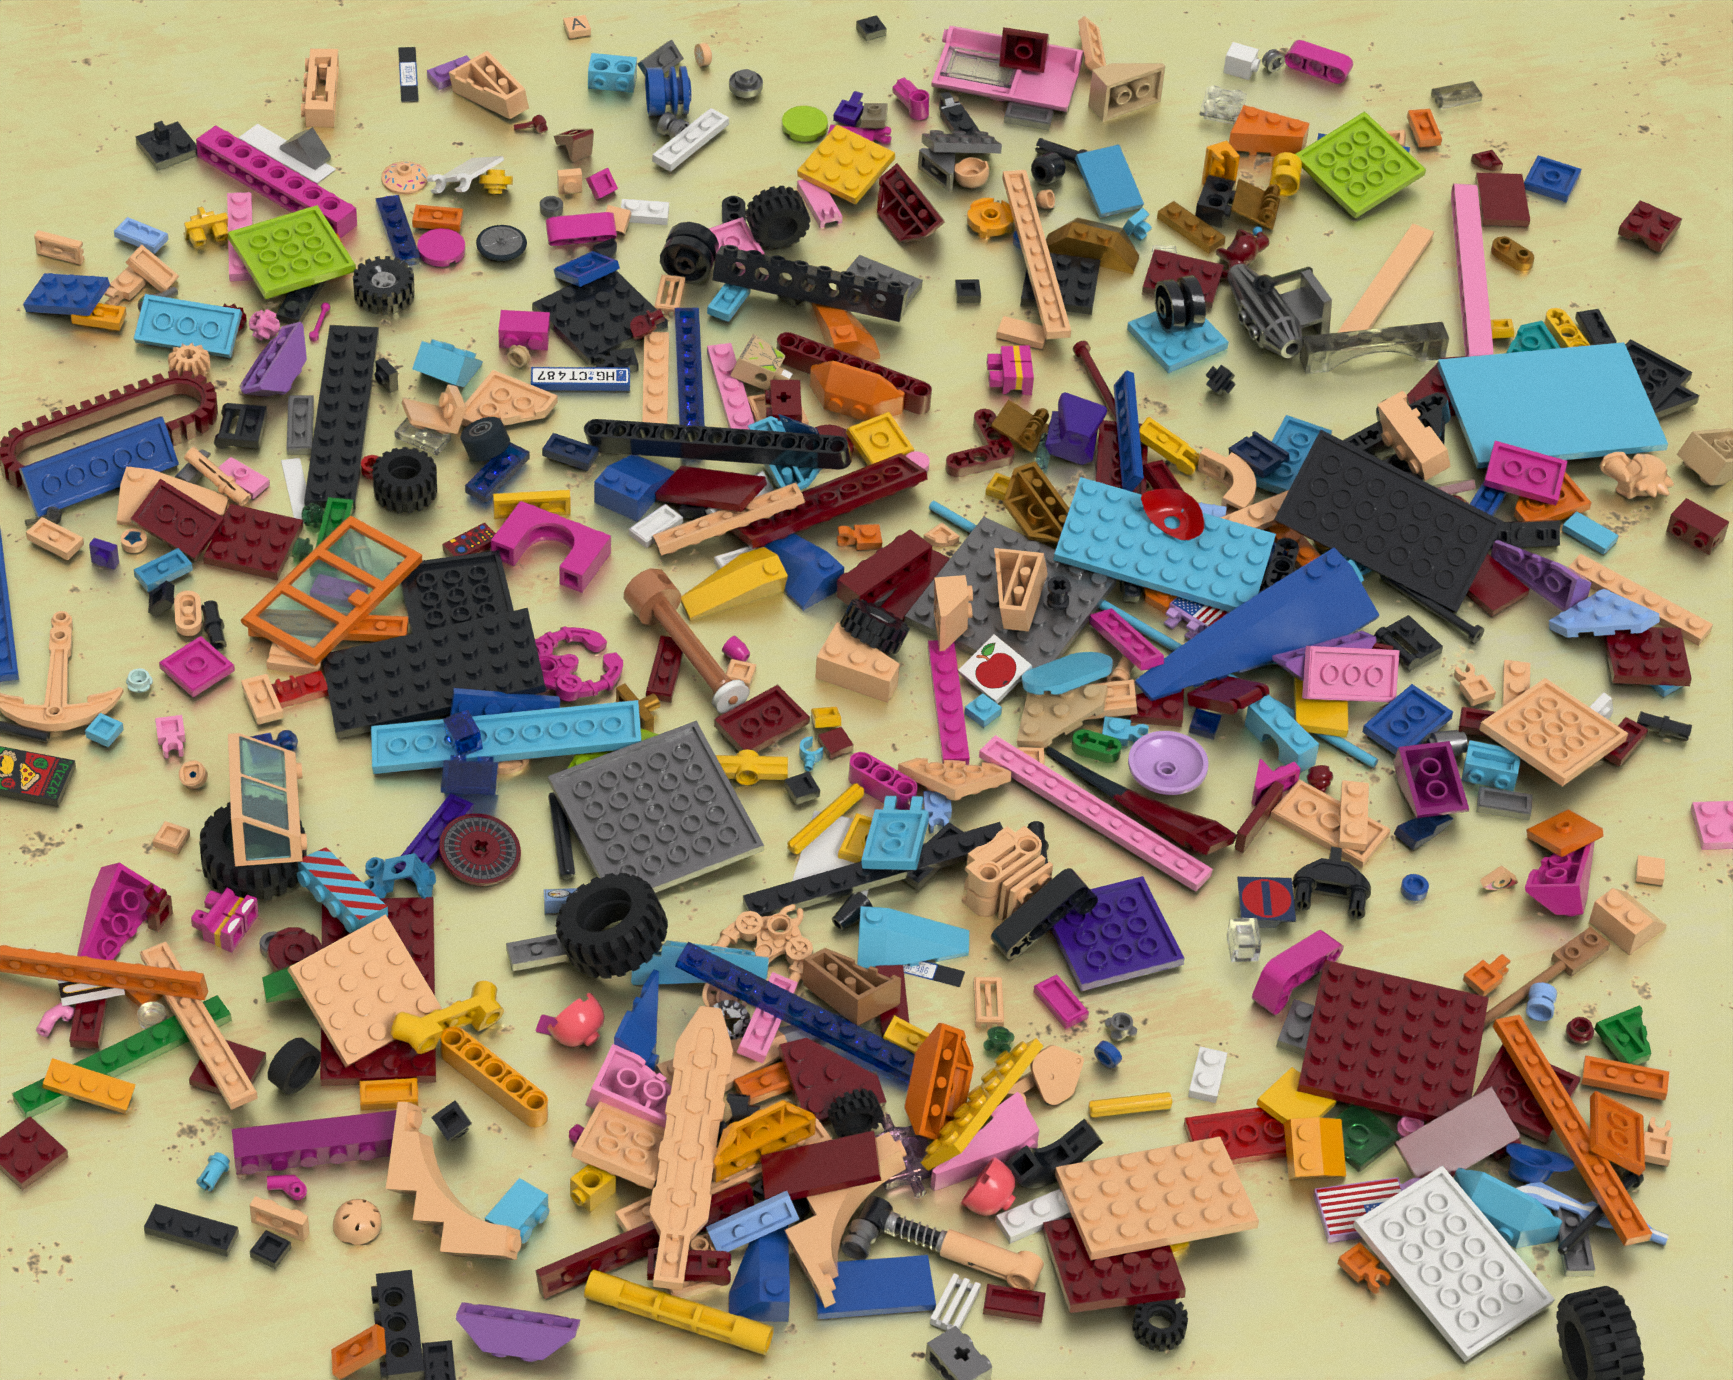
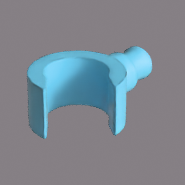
(809, 757)

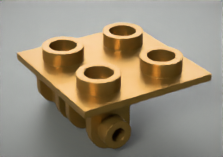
(1256, 203)
(1021, 425)

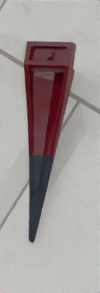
(1184, 827)

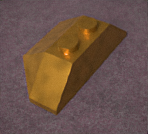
(1095, 241)
(1035, 504)

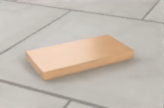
(1318, 819)

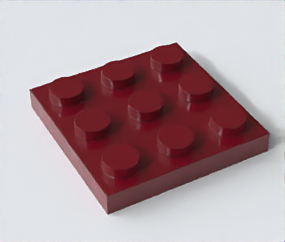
(253, 542)
(1648, 657)
(1517, 1096)

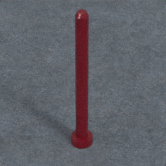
(1082, 350)

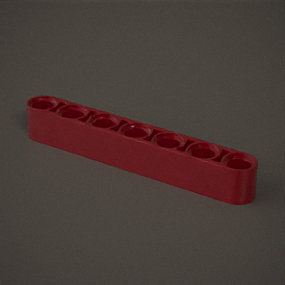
(803, 353)

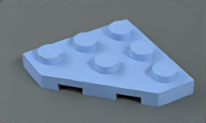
(1603, 615)

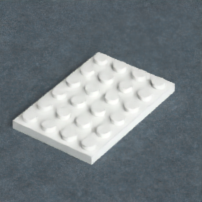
(1453, 1263)

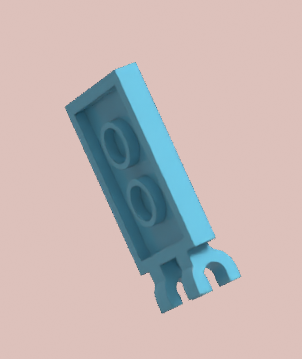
(896, 836)

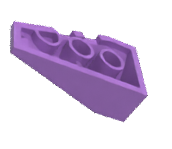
(1546, 577)

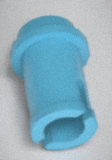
(217, 1165)

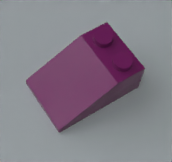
(1430, 779)

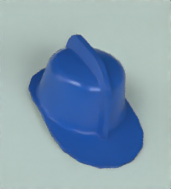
(1534, 1164)

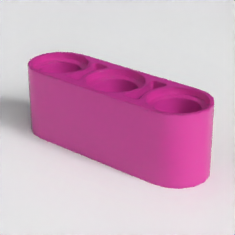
(1318, 61)
(580, 228)
(881, 780)

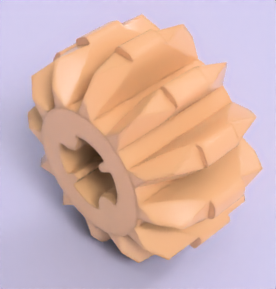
(190, 359)

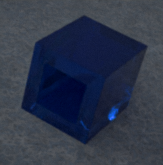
(463, 733)

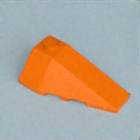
(845, 332)

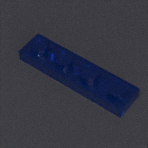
(397, 229)

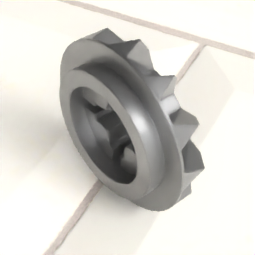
(735, 1010)

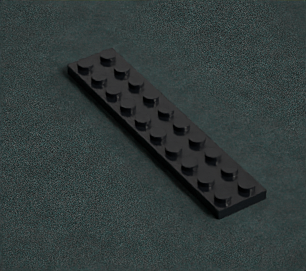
(342, 414)

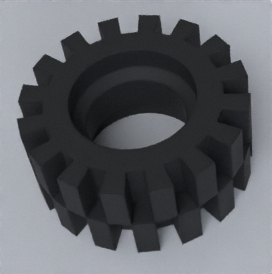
(855, 1113)
(1160, 1336)

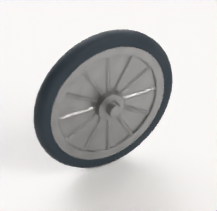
(501, 242)

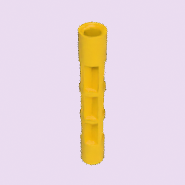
(679, 1312)

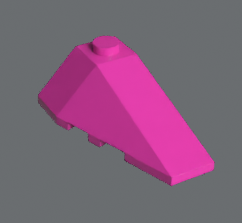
(1562, 881)
(113, 911)

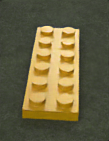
(981, 1103)

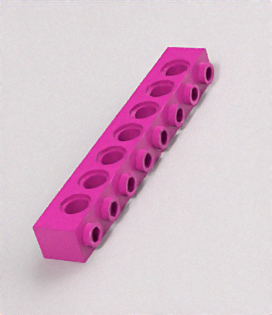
(273, 178)

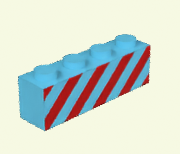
(339, 890)

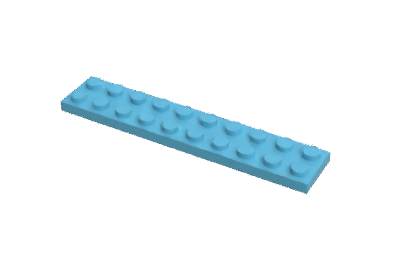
(510, 736)

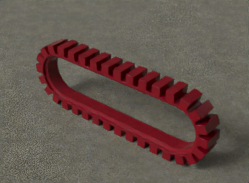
(107, 408)

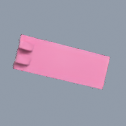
(819, 203)

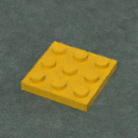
(846, 164)

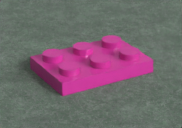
(1525, 473)

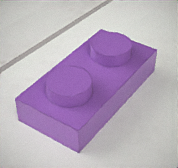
(440, 75)

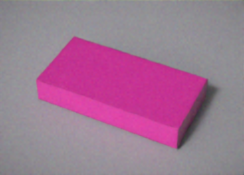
(1061, 1001)

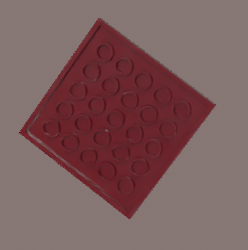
(1392, 1042)

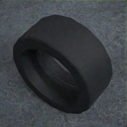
(294, 1065)

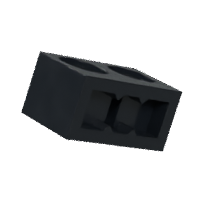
(1215, 201)

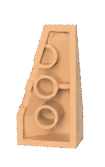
(139, 482)

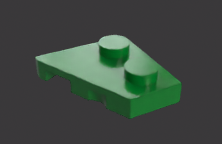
(1626, 1036)

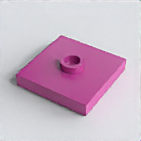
(196, 666)

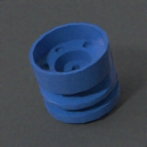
(667, 91)

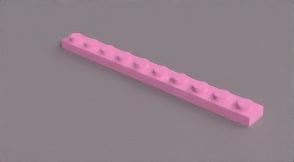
(1097, 814)

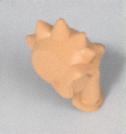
(1637, 477)

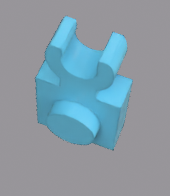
(1122, 730)

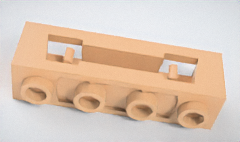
(315, 109)

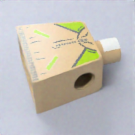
(760, 364)

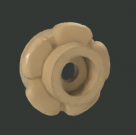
(518, 356)

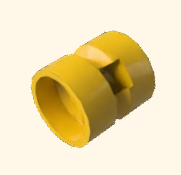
(1286, 173)

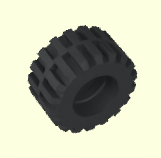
(777, 217)
(405, 480)

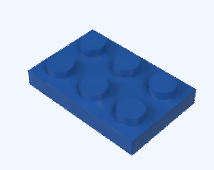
(66, 294)
(1407, 720)

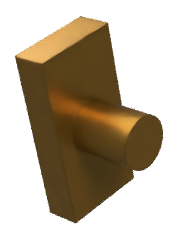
(646, 705)

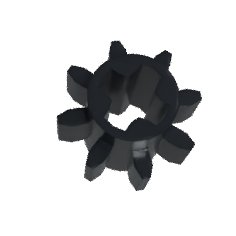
(1220, 379)

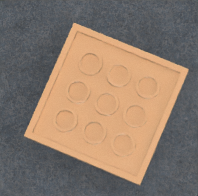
(1553, 731)
(361, 987)

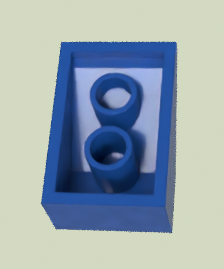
(630, 486)

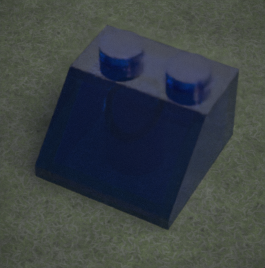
(470, 776)

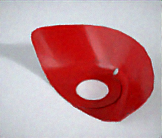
(1169, 502)

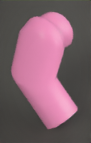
(51, 1016)

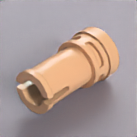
(1122, 671)

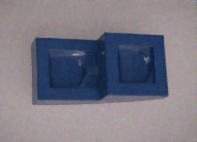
(1421, 830)

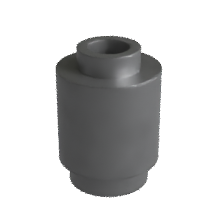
(1457, 739)

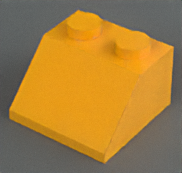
(1314, 1148)

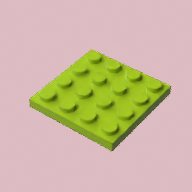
(1360, 164)
(291, 252)

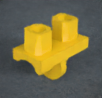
(205, 224)

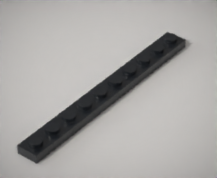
(854, 879)

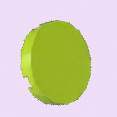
(804, 123)

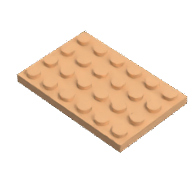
(1156, 1198)

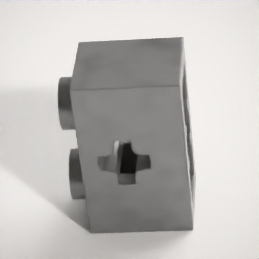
(956, 1357)

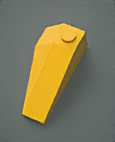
(740, 581)

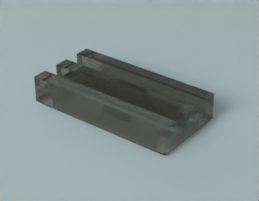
(1456, 94)

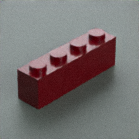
(885, 569)

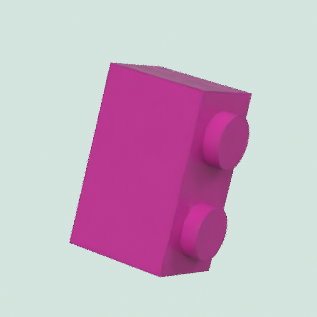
(524, 329)

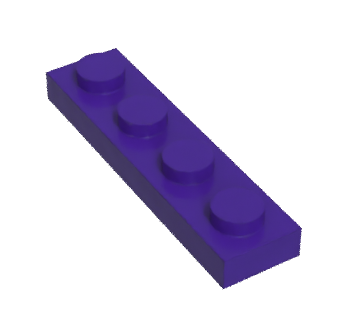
(427, 841)

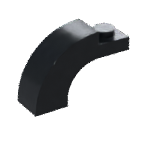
(1038, 1165)

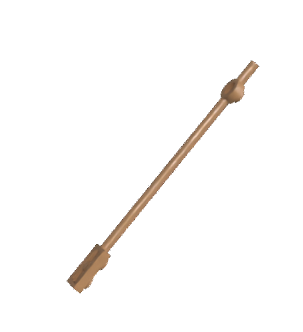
(1568, 958)

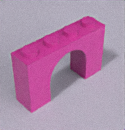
(531, 525)

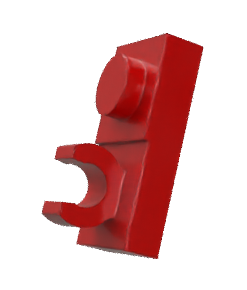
(300, 689)

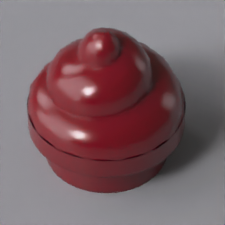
(1320, 777)

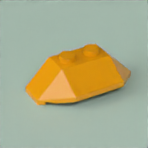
(761, 1134)

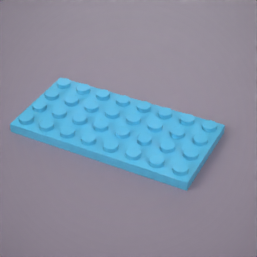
(1115, 538)

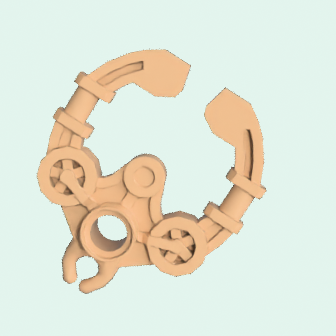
(771, 944)

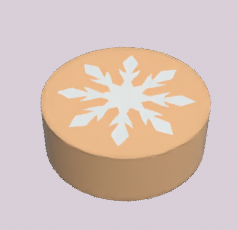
(703, 54)

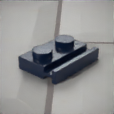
(1260, 454)

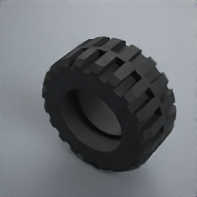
(219, 863)
(622, 946)
(1599, 1336)

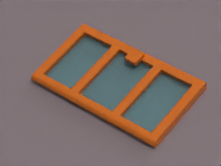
(332, 590)

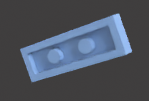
(753, 1222)

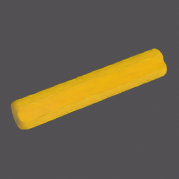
(1130, 1104)

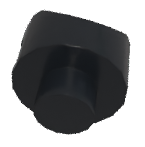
(740, 1107)

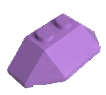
(277, 363)
(1295, 660)
(516, 1331)

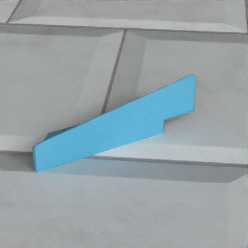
(665, 963)

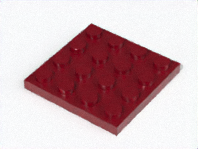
(1111, 1280)

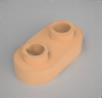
(188, 613)

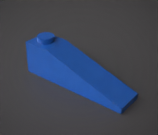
(809, 569)
(639, 1027)
(763, 1280)

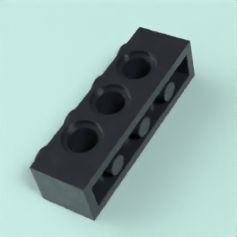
(398, 1289)

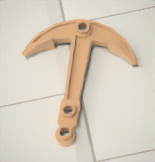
(56, 712)

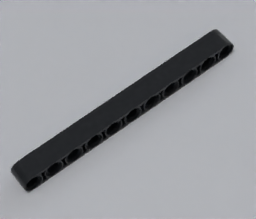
(718, 444)

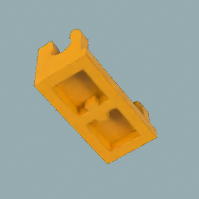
(1221, 161)

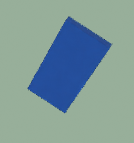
(880, 1288)

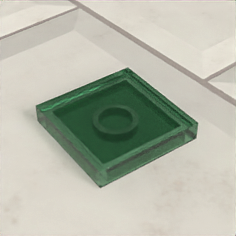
(1364, 1136)

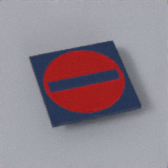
(1267, 900)

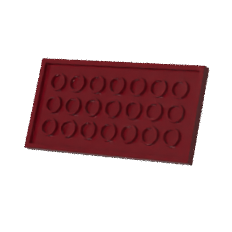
(397, 1060)

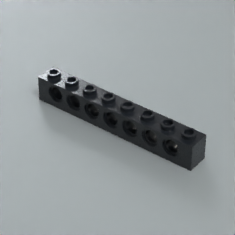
(798, 288)

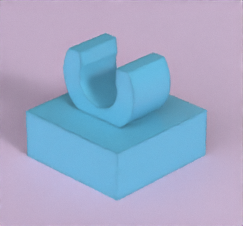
(1137, 225)

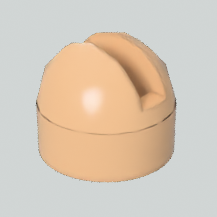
(1045, 199)

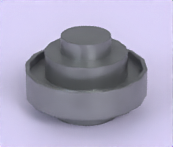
(745, 83)

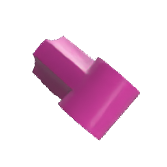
(913, 98)

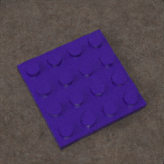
(1118, 937)

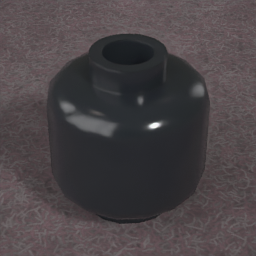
(1048, 168)

